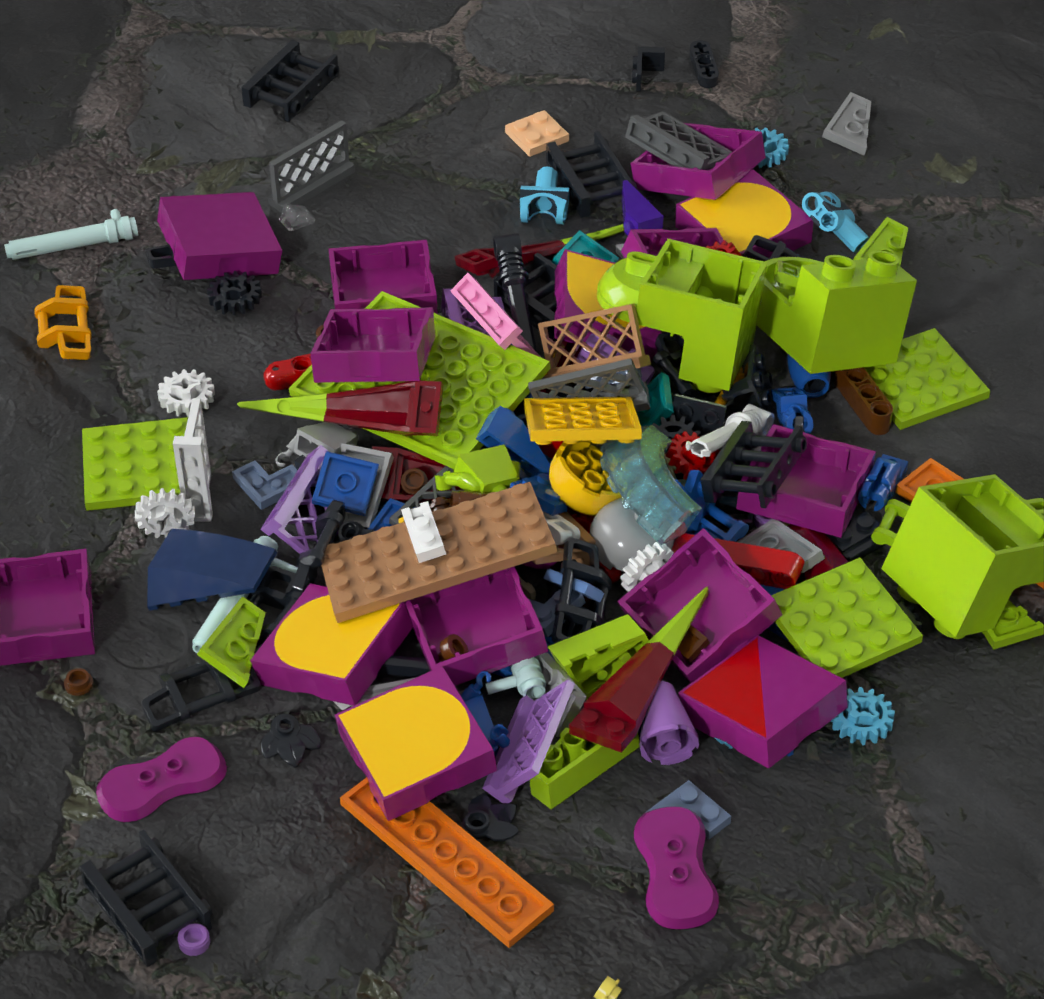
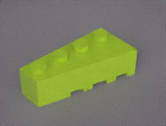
(573, 765)

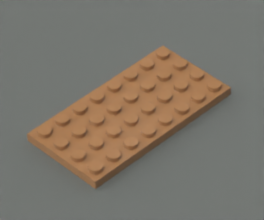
(477, 539)

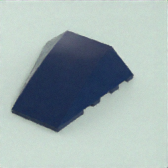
(204, 565)

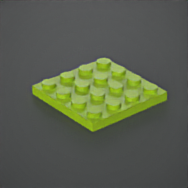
(927, 380)
(129, 462)
(844, 620)

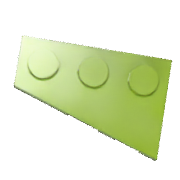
(888, 237)
(1013, 627)
(235, 641)

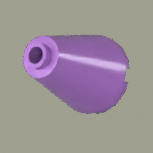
(667, 729)

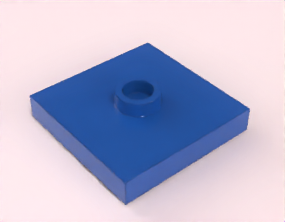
(345, 481)

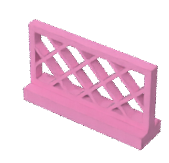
(490, 314)

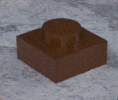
(692, 644)

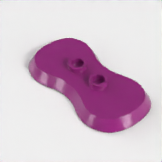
(140, 788)
(678, 886)

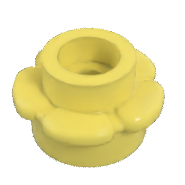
(608, 989)

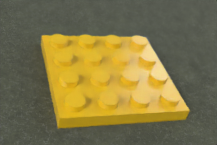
(582, 420)

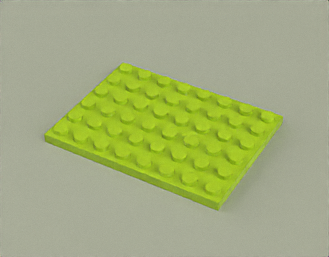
(475, 381)

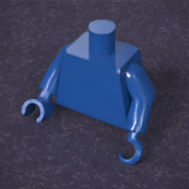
(471, 696)

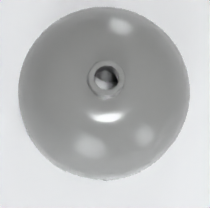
(619, 535)

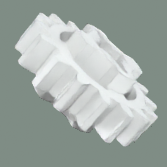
(178, 391)
(164, 512)
(645, 564)

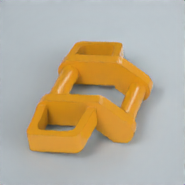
(60, 333)

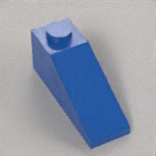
(506, 429)

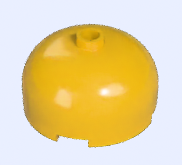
(578, 479)

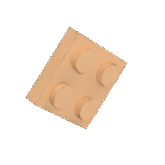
(535, 131)

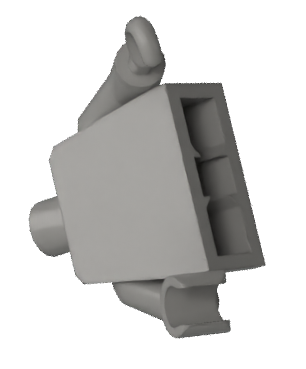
(324, 434)

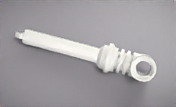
(761, 423)

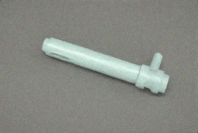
(109, 231)
(226, 604)
(525, 677)

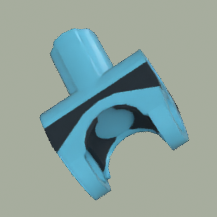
(544, 197)
(837, 218)

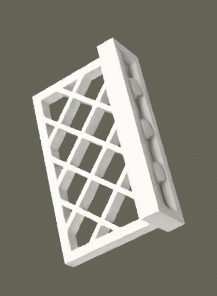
(194, 463)

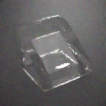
(295, 217)

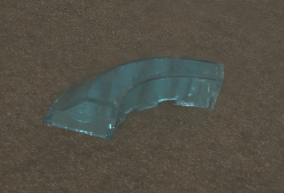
(647, 485)

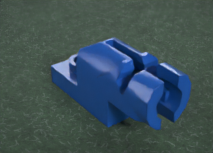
(882, 481)

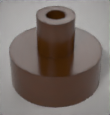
(450, 646)

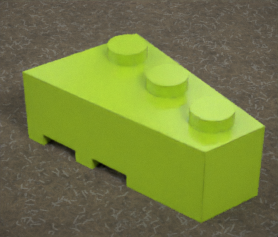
(598, 652)

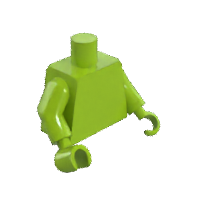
(481, 471)

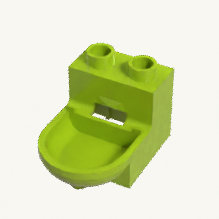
(697, 295)
(839, 312)
(967, 552)

